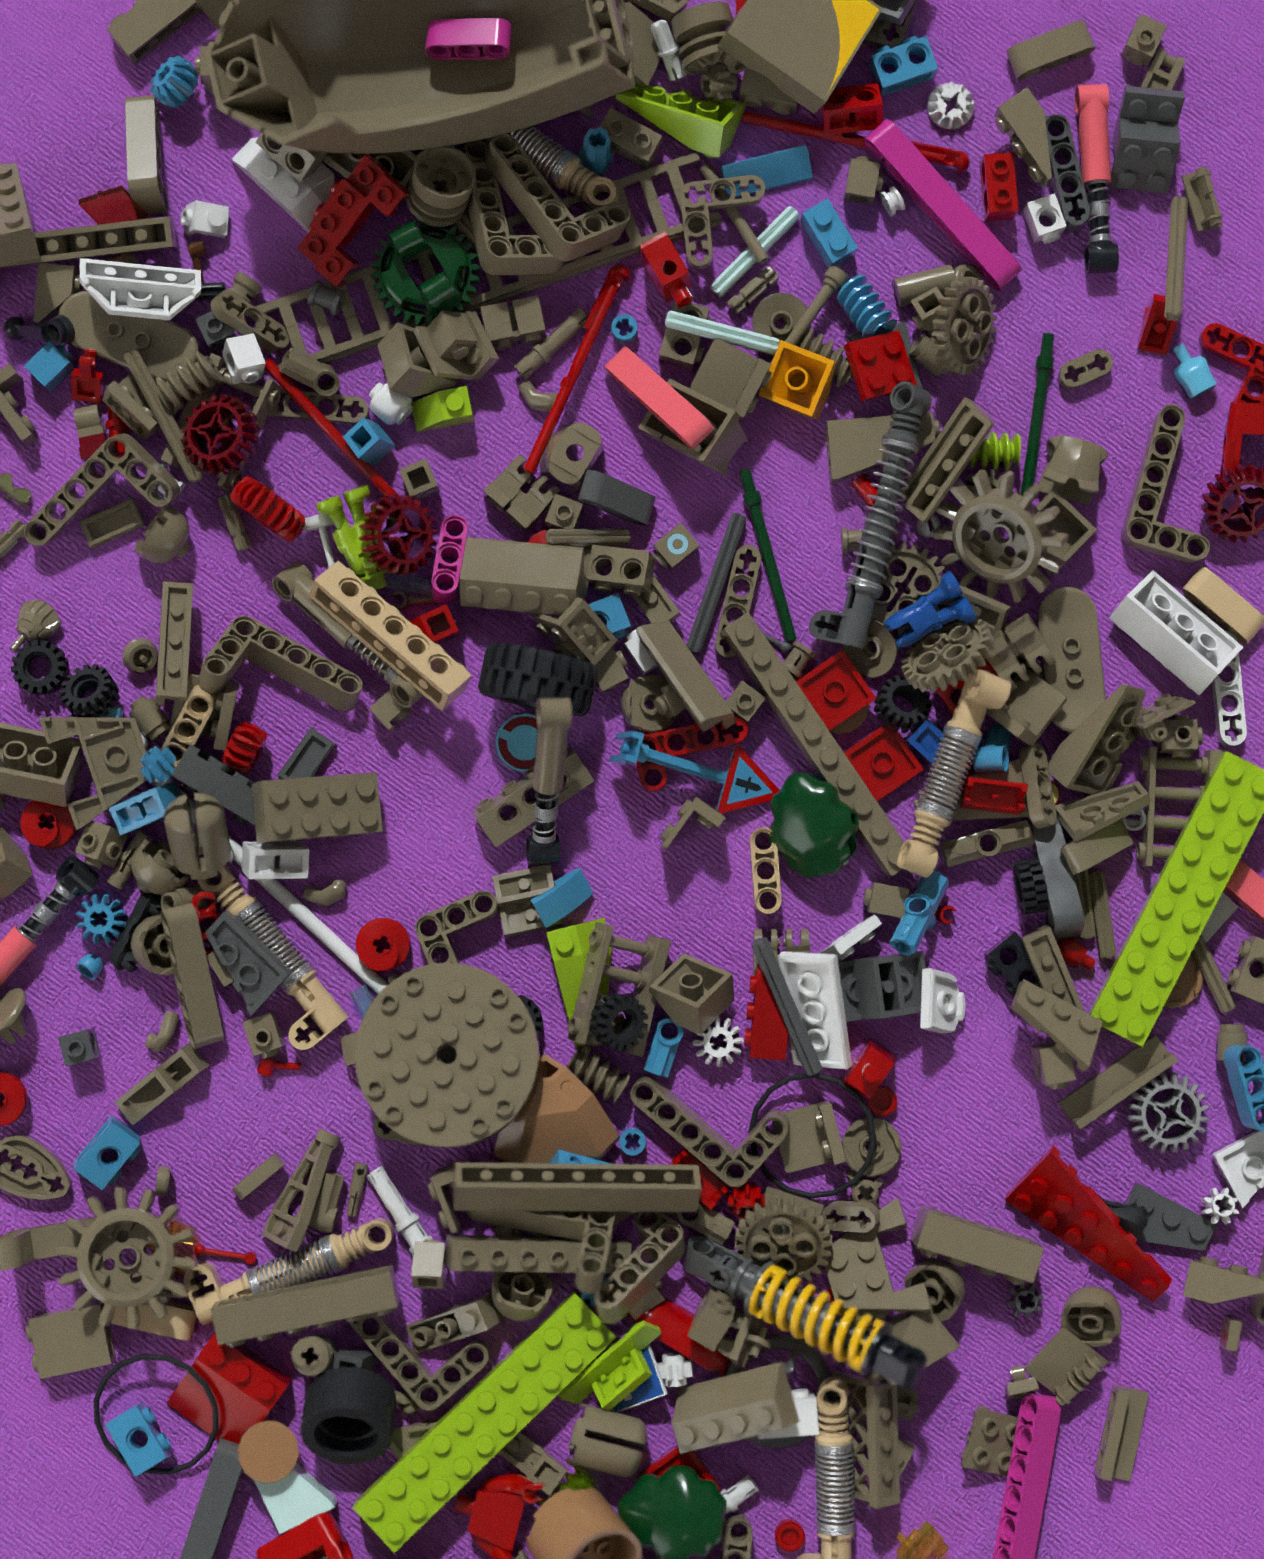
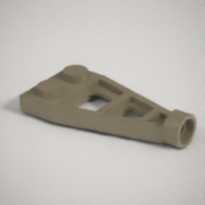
(288, 1229)

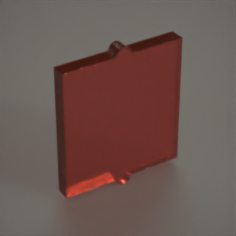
(112, 206)

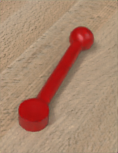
(249, 1257)

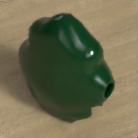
(812, 826)
(675, 1513)

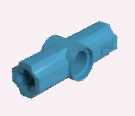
(919, 913)

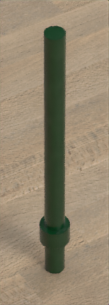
(1044, 364)
(752, 500)

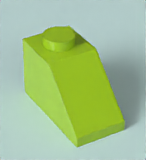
(443, 409)

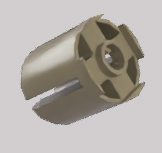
(210, 841)
(603, 1455)

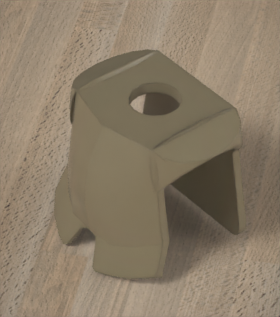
(556, 461)
(1072, 468)

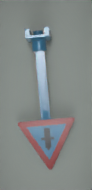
(742, 783)

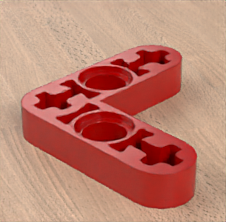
(1255, 370)

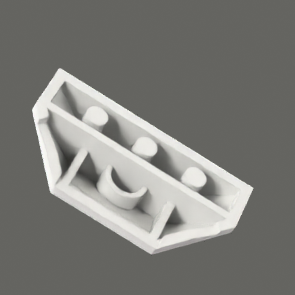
(295, 197)
(139, 288)

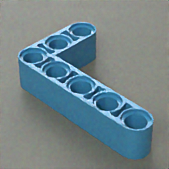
(1240, 1077)

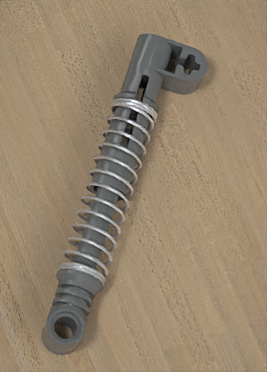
(864, 586)

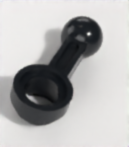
(17, 329)

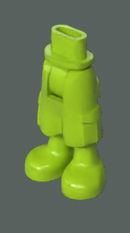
(348, 536)

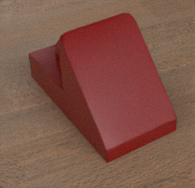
(1156, 329)

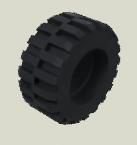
(527, 674)

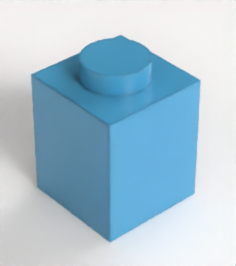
(50, 365)
(369, 441)

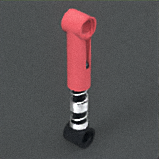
(1092, 107)
(74, 880)

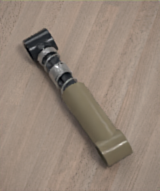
(553, 721)

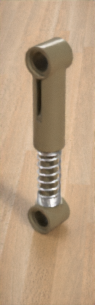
(295, 585)

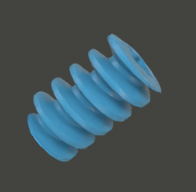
(864, 309)

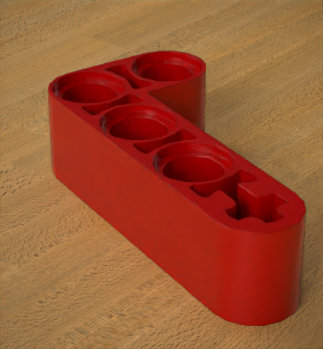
(691, 746)

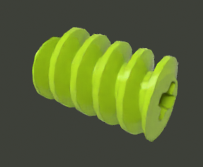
(998, 451)

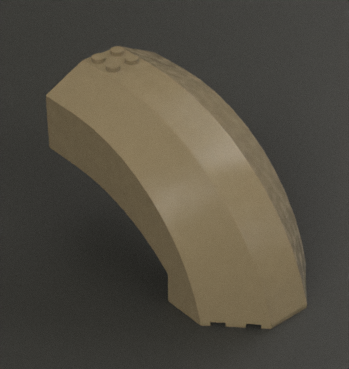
(361, 79)

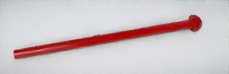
(932, 153)
(594, 322)
(328, 428)

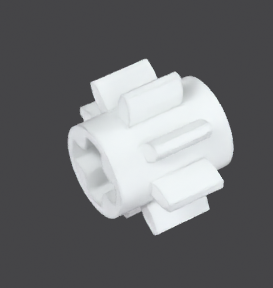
(1226, 1202)
(675, 1369)

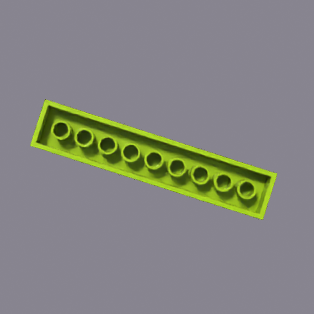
(1182, 899)
(483, 1421)

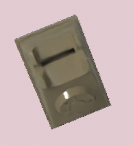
(718, 446)

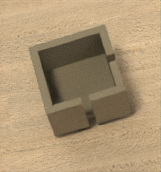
(1068, 522)

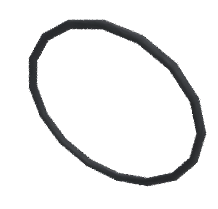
(871, 1128)
(108, 1445)

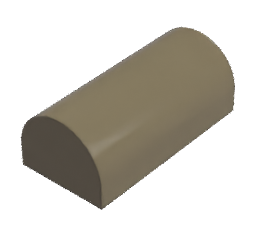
(916, 284)

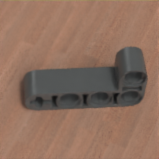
(1067, 173)
(1065, 908)

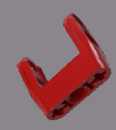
(1241, 419)
(309, 1541)

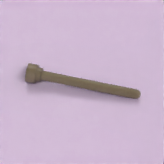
(834, 279)

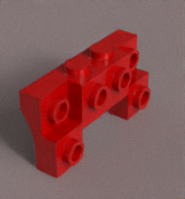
(345, 213)

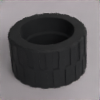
(352, 1394)

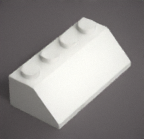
(1175, 632)

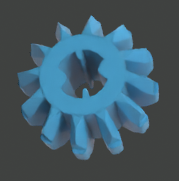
(174, 82)
(101, 907)

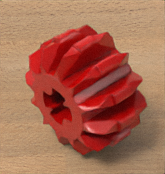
(244, 747)

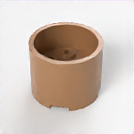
(581, 1527)

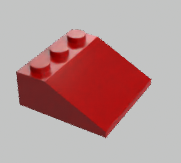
(241, 1385)

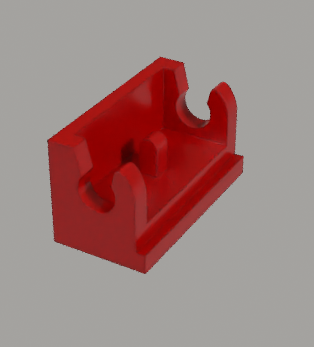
(993, 795)
(711, 1185)

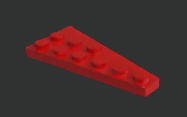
(1078, 1216)

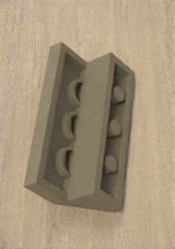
(946, 459)
(685, 675)

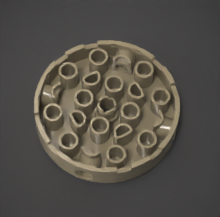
(403, 1046)

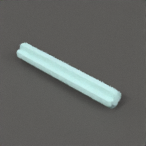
(747, 259)
(721, 331)

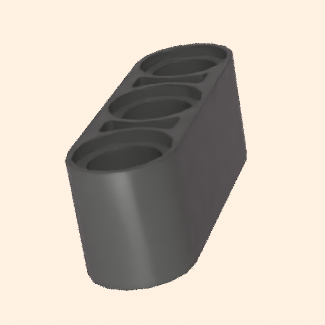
(616, 497)

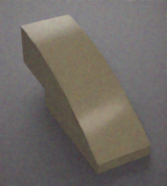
(161, 1084)

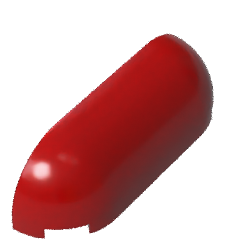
(674, 1326)

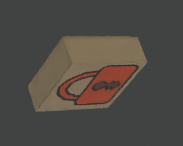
(1230, 1333)

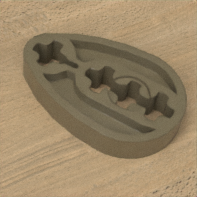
(46, 1165)

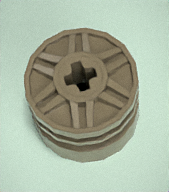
(700, 32)
(441, 186)

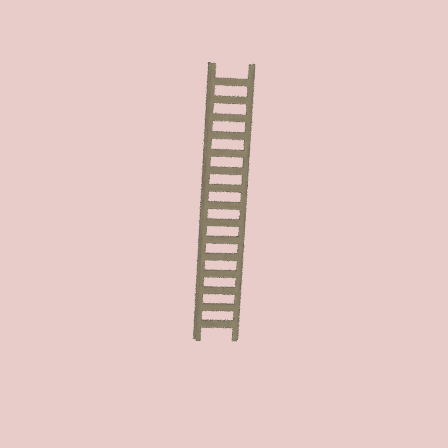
(498, 292)

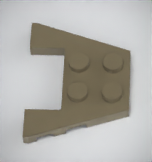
(113, 756)
(861, 1274)

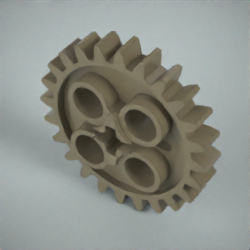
(964, 325)
(925, 570)
(948, 655)
(785, 1240)

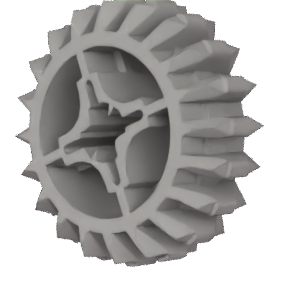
(1191, 1124)

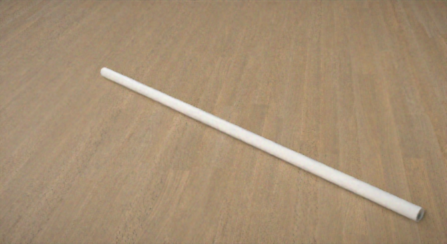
(305, 916)

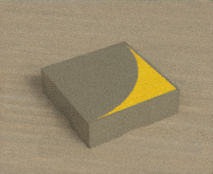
(800, 42)

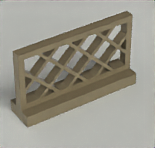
(879, 1437)

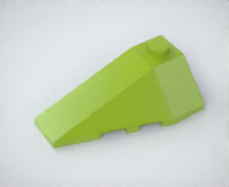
(691, 120)
(569, 953)

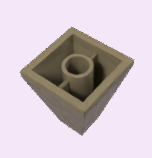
(923, 1332)

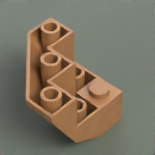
(556, 1117)

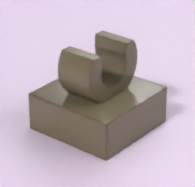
(1020, 1385)

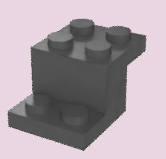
(1146, 139)
(882, 986)

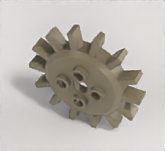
(990, 555)
(102, 1242)

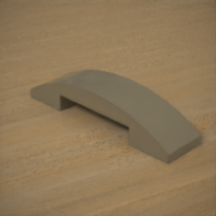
(534, 1461)

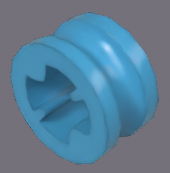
(632, 325)
(623, 1141)

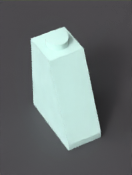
(295, 1498)

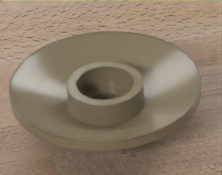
(778, 306)
(871, 661)

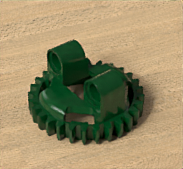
(436, 293)

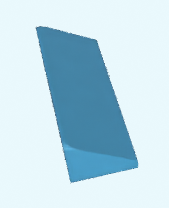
(774, 169)

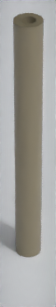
(737, 218)

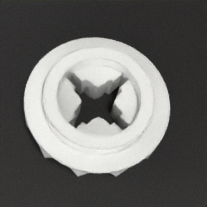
(954, 118)

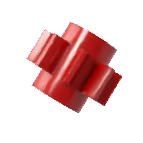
(745, 1198)

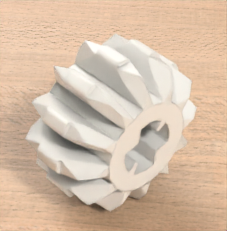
(720, 1051)

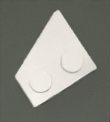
(860, 933)

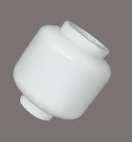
(390, 405)

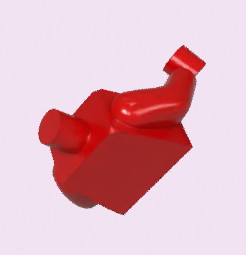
(498, 1511)

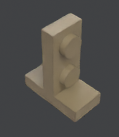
(21, 425)

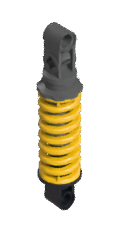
(805, 1315)

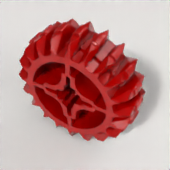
(268, 508)

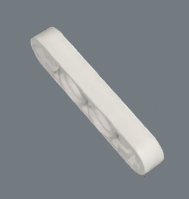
(1234, 689)

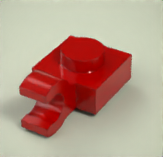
(85, 382)

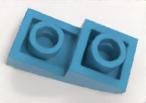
(563, 898)

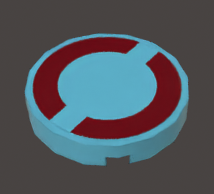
(517, 742)

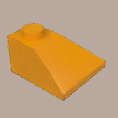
(799, 380)

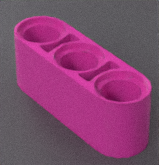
(468, 39)
(449, 572)

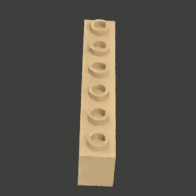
(396, 650)

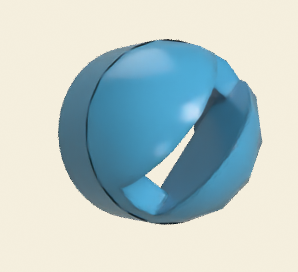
(89, 966)

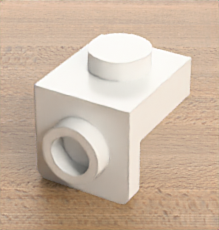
(205, 219)

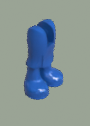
(923, 615)

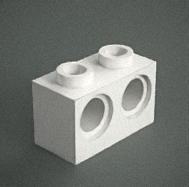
(275, 860)

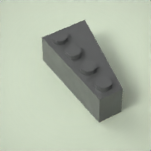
(209, 775)

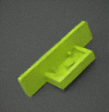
(616, 1370)

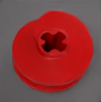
(36, 833)
(389, 958)
(15, 1098)

